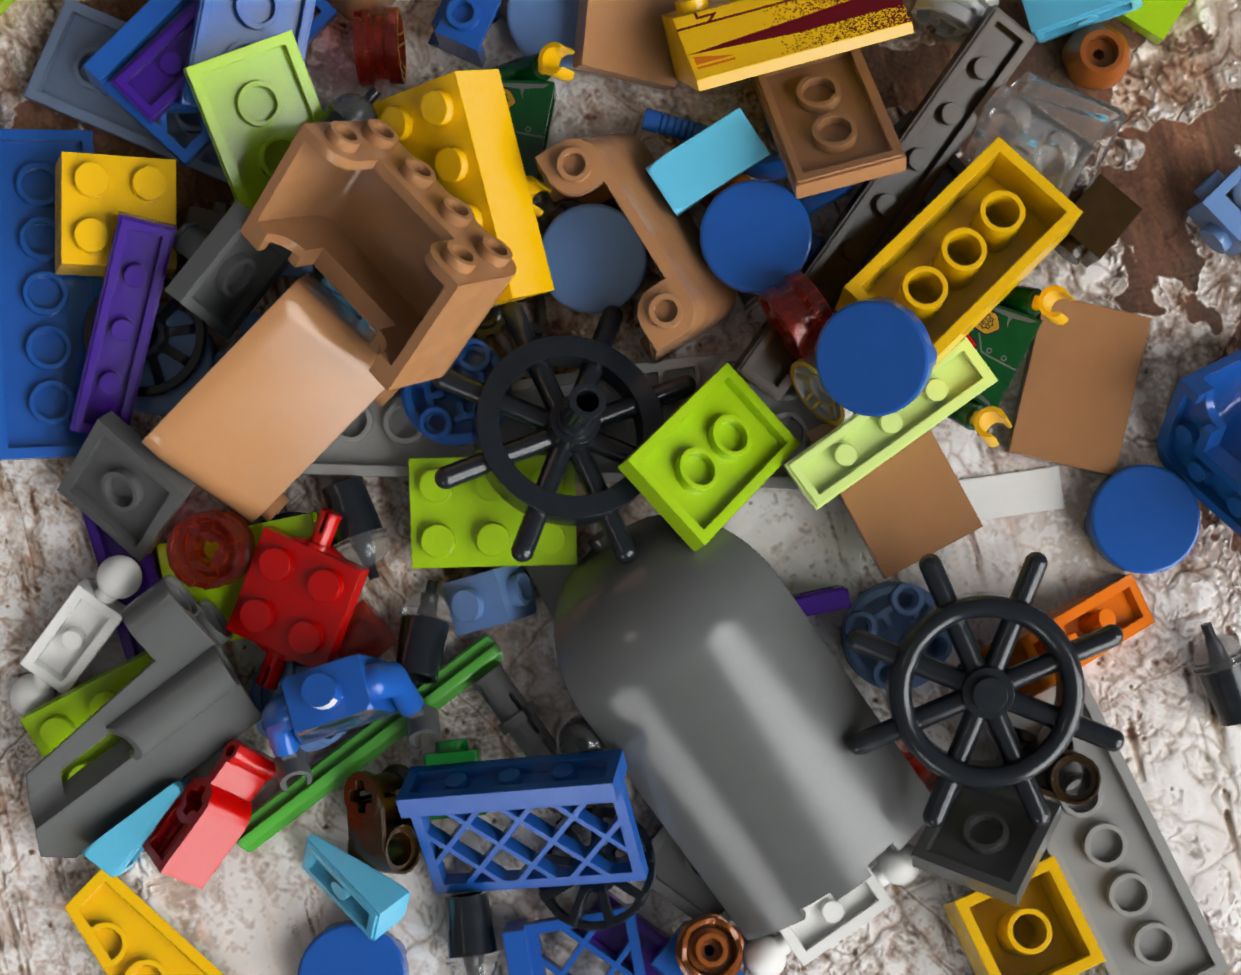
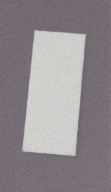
(1015, 493)

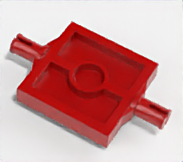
(297, 598)

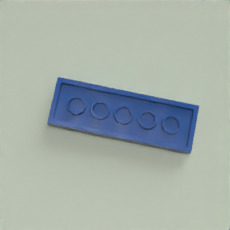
(38, 309)

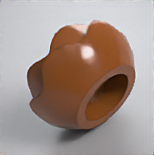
(1084, 68)
(712, 931)

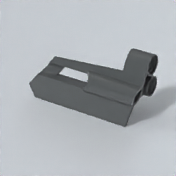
(167, 716)

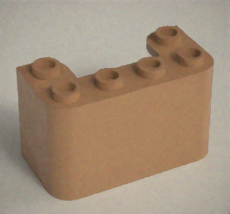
(385, 242)

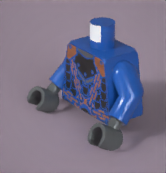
(337, 700)

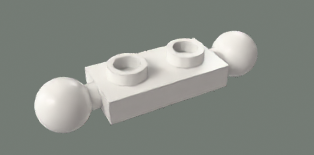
(76, 633)
(831, 920)

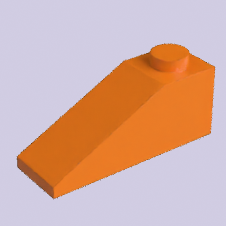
(1113, 603)

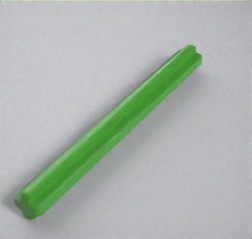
(365, 746)

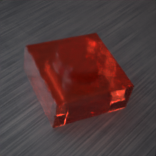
(367, 633)

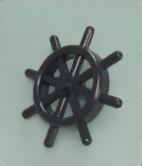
(564, 431)
(985, 690)

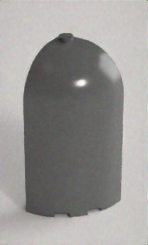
(732, 721)

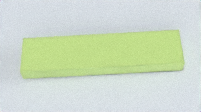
(869, 441)

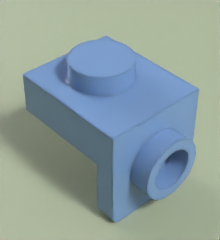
(1217, 213)
(490, 598)

